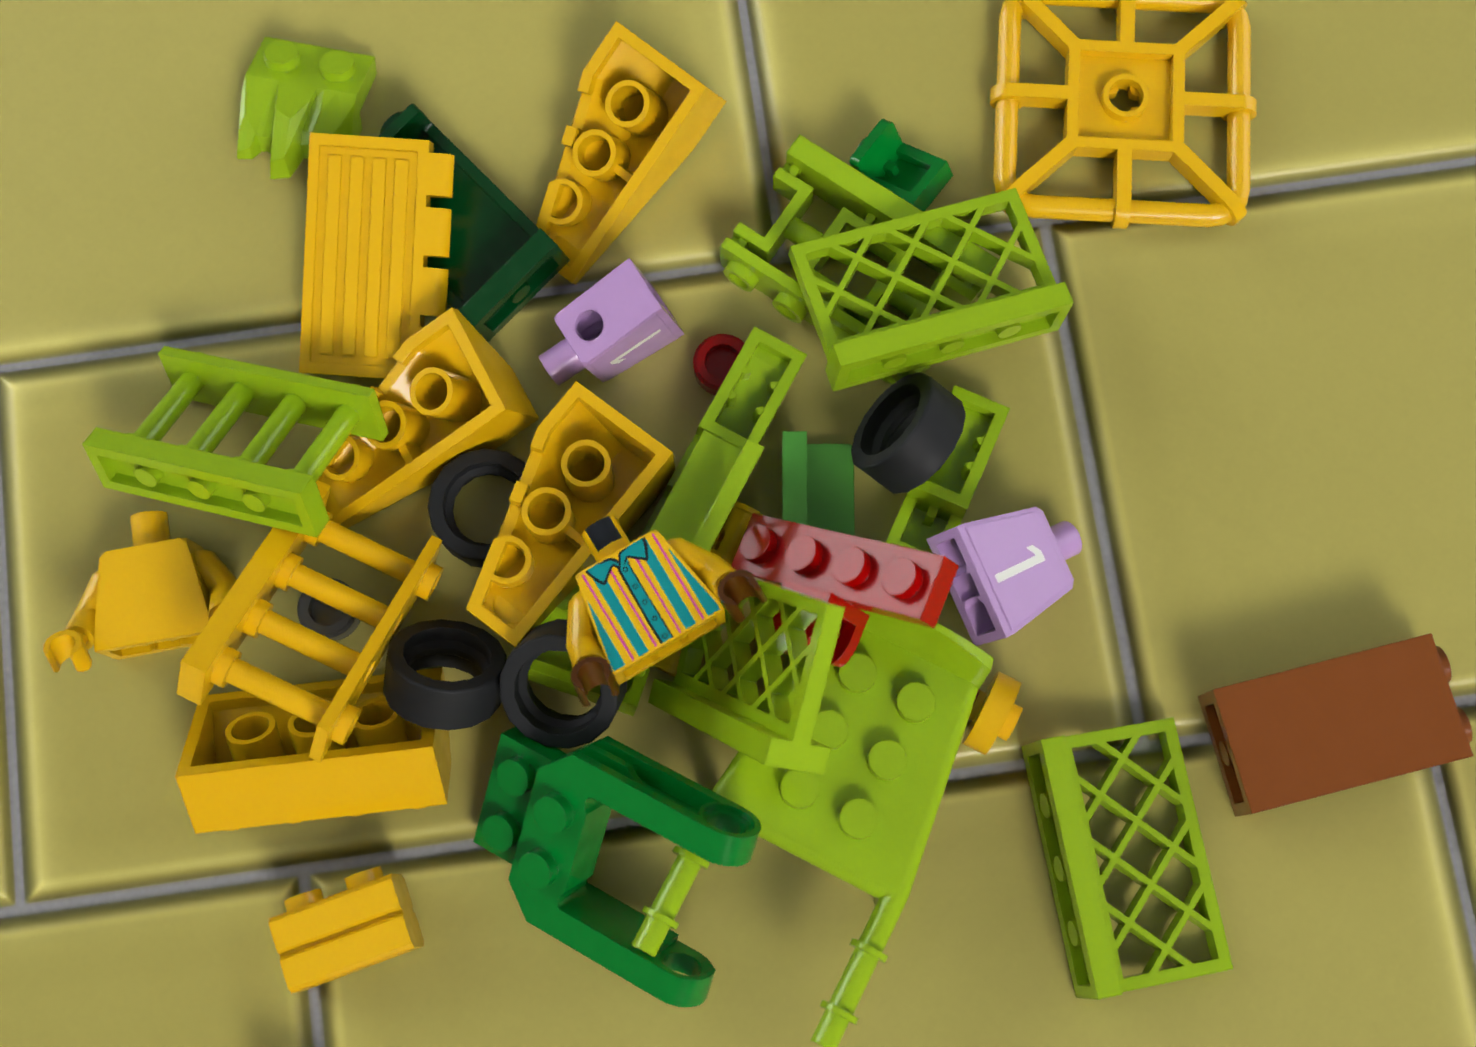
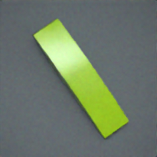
(745, 398)
(947, 494)

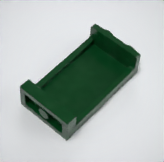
(494, 248)

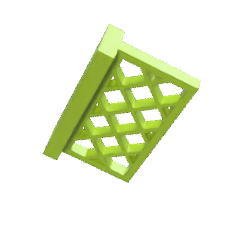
(940, 335)
(733, 709)
(1079, 881)

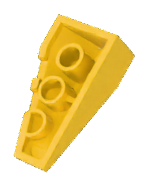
(626, 139)
(437, 402)
(579, 470)

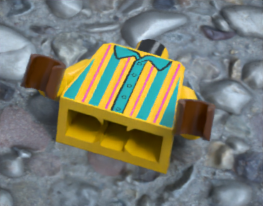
(645, 603)

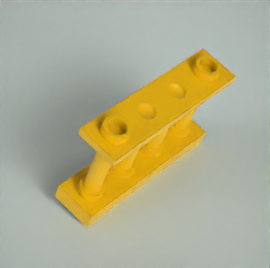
(248, 612)

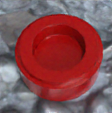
(714, 359)

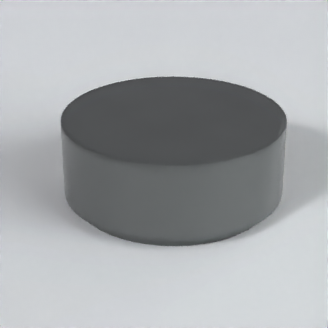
(325, 618)

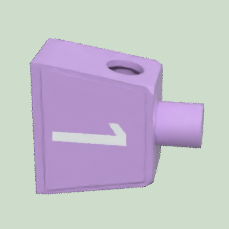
(611, 327)
(1007, 569)

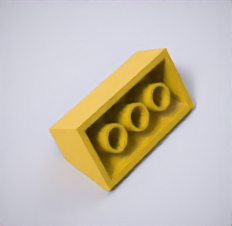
(254, 769)

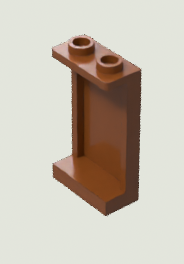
(1336, 725)

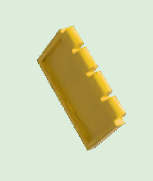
(371, 249)

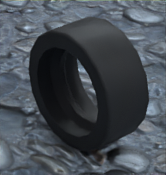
(908, 433)
(448, 485)
(439, 702)
(531, 715)

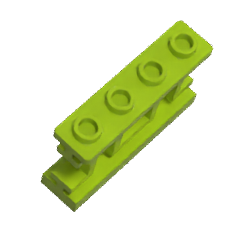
(861, 204)

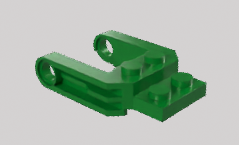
(549, 821)

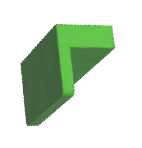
(817, 483)

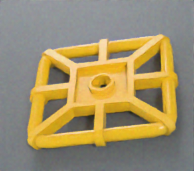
(1147, 132)

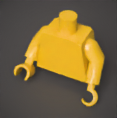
(143, 597)

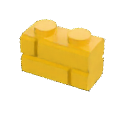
(346, 931)

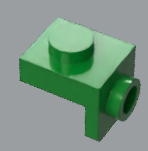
(901, 167)

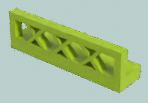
(706, 491)

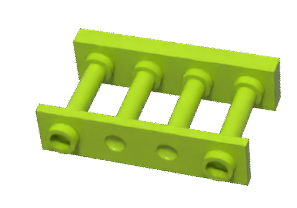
(243, 484)

